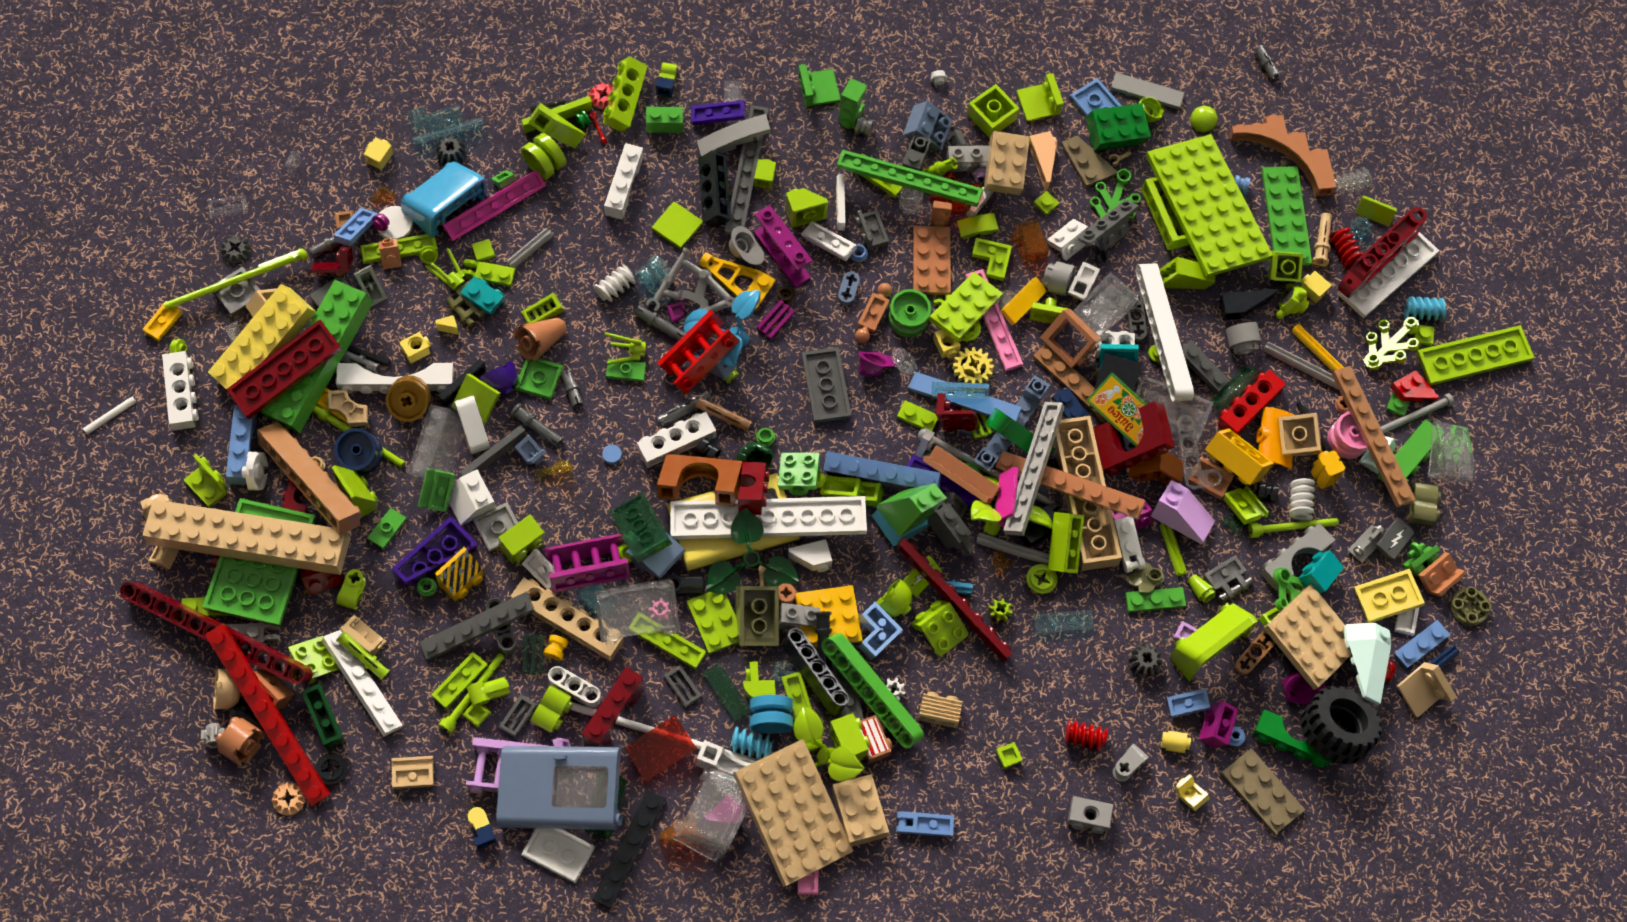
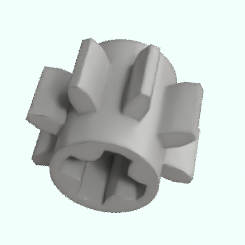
(209, 735)

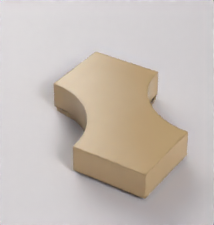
(354, 413)

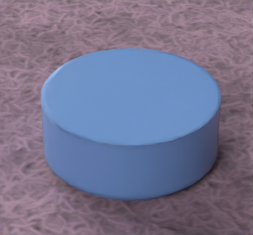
(612, 454)

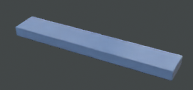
(985, 406)

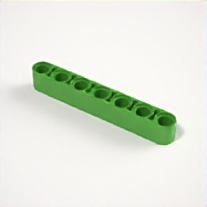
(872, 690)

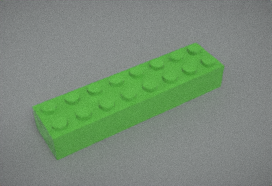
(342, 314)

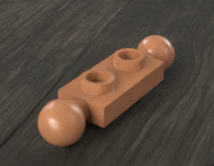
(873, 313)

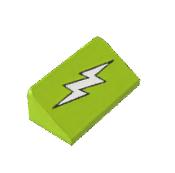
(916, 581)

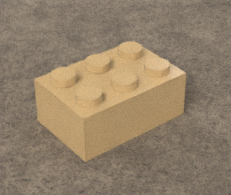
(1006, 163)
(860, 810)

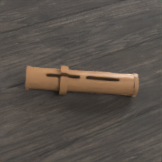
(724, 414)

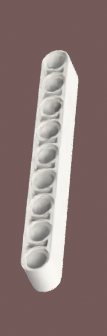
(1164, 332)

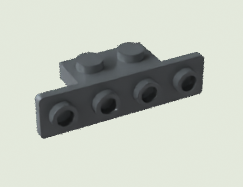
(1110, 227)

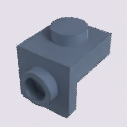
(529, 450)

